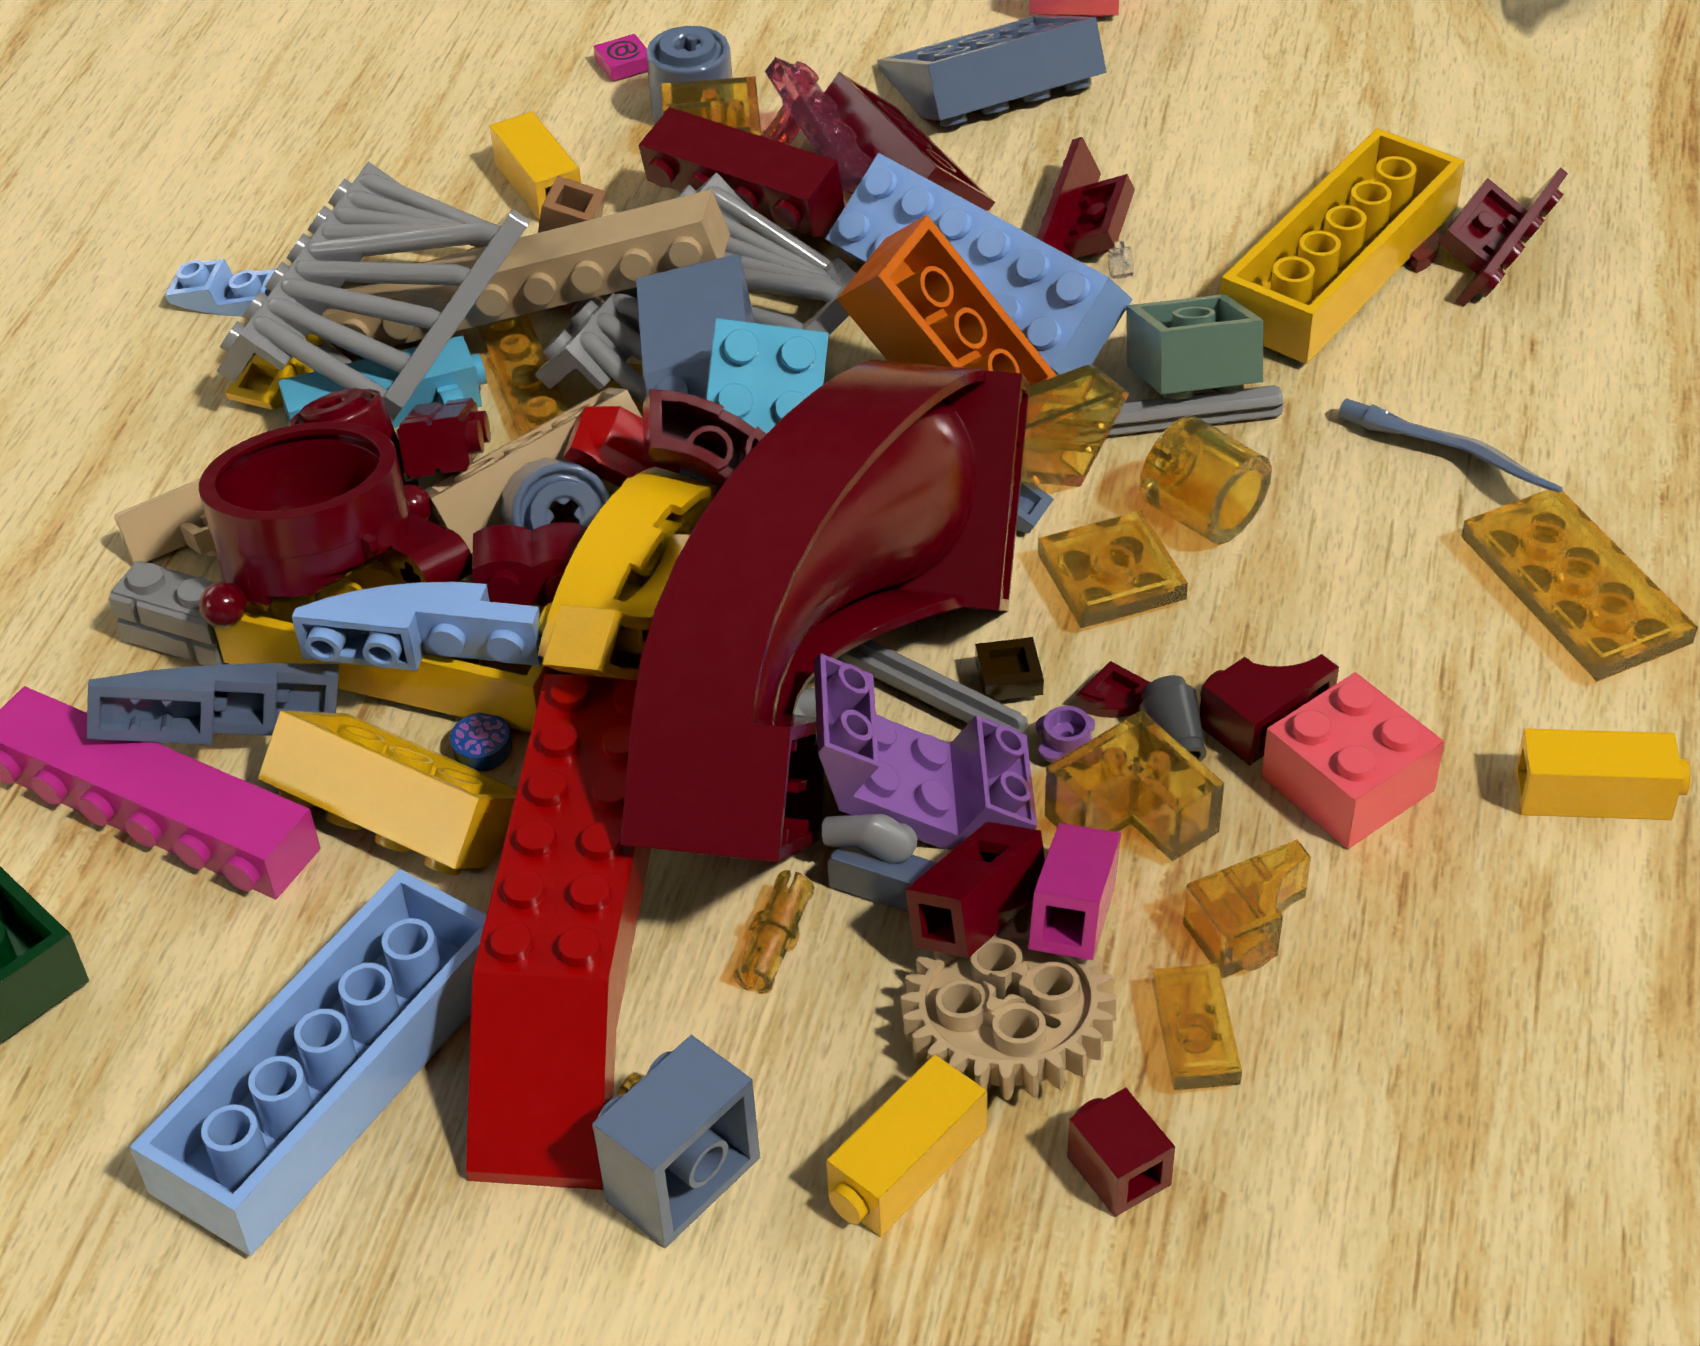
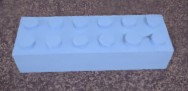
(1048, 294)
(315, 1064)

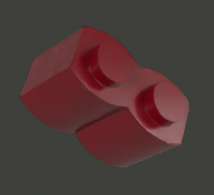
(523, 563)

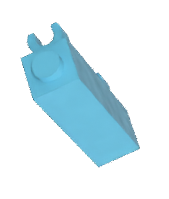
(451, 377)

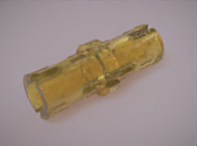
(774, 932)

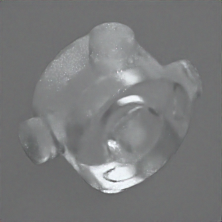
(1120, 262)

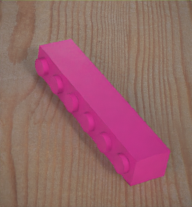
(156, 795)

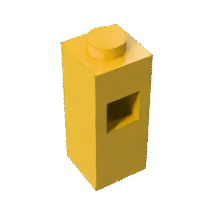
(530, 158)
(1600, 774)
(906, 1146)

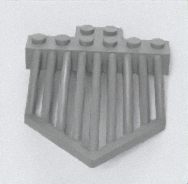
(369, 220)
(607, 327)

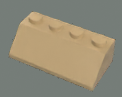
(473, 497)

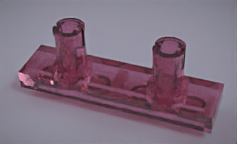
(814, 113)

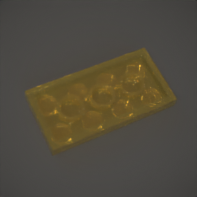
(1578, 583)

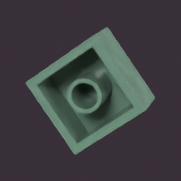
(1195, 345)

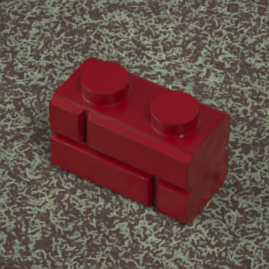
(442, 437)

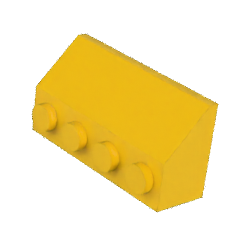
(390, 788)

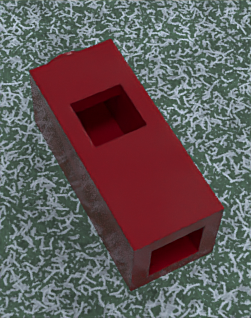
(975, 889)

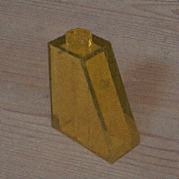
(1068, 425)

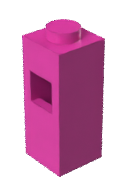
(1074, 891)

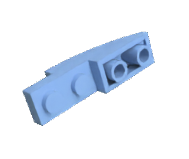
(404, 621)

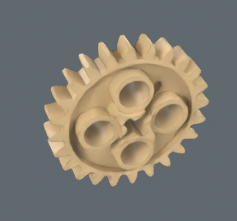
(1010, 1013)

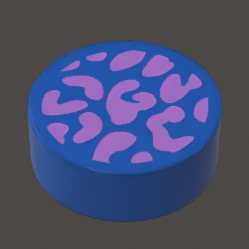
(481, 741)

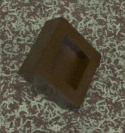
(1009, 669)

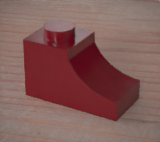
(1251, 697)

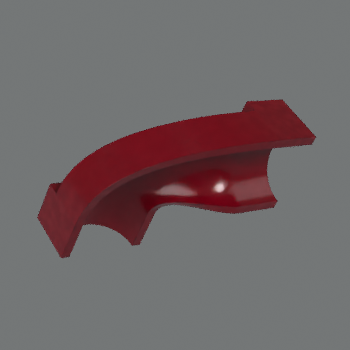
(839, 525)

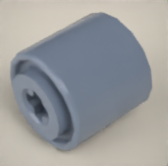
(684, 56)
(549, 480)

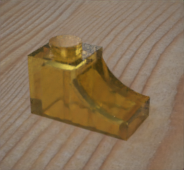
(1240, 909)

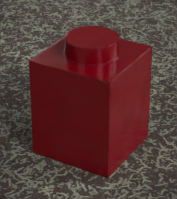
(1120, 1151)

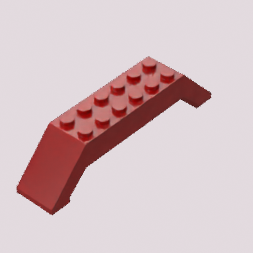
(556, 946)

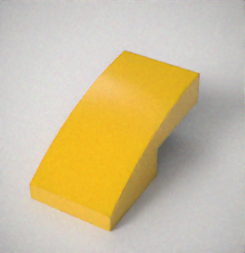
(259, 380)

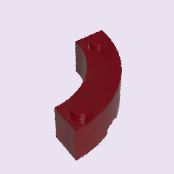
(695, 435)

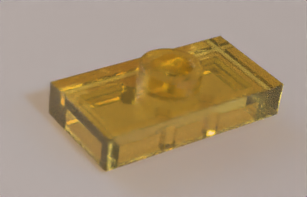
(1196, 1027)

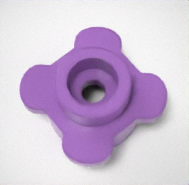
(1063, 731)

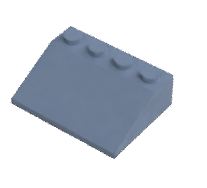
(997, 66)

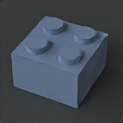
(677, 1139)

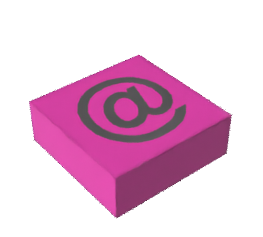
(622, 57)

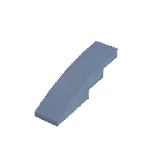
(207, 699)

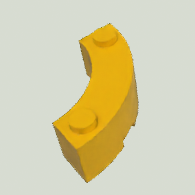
(627, 542)
(611, 639)

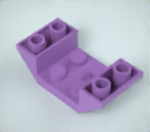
(911, 775)

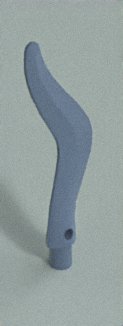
(1380, 420)

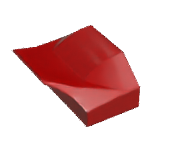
(610, 444)

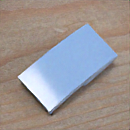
(214, 289)

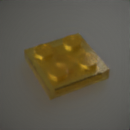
(1112, 569)

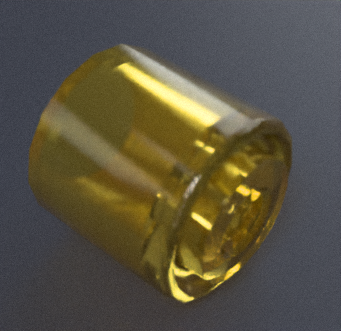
(1205, 479)

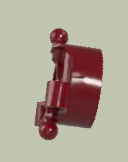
(311, 509)

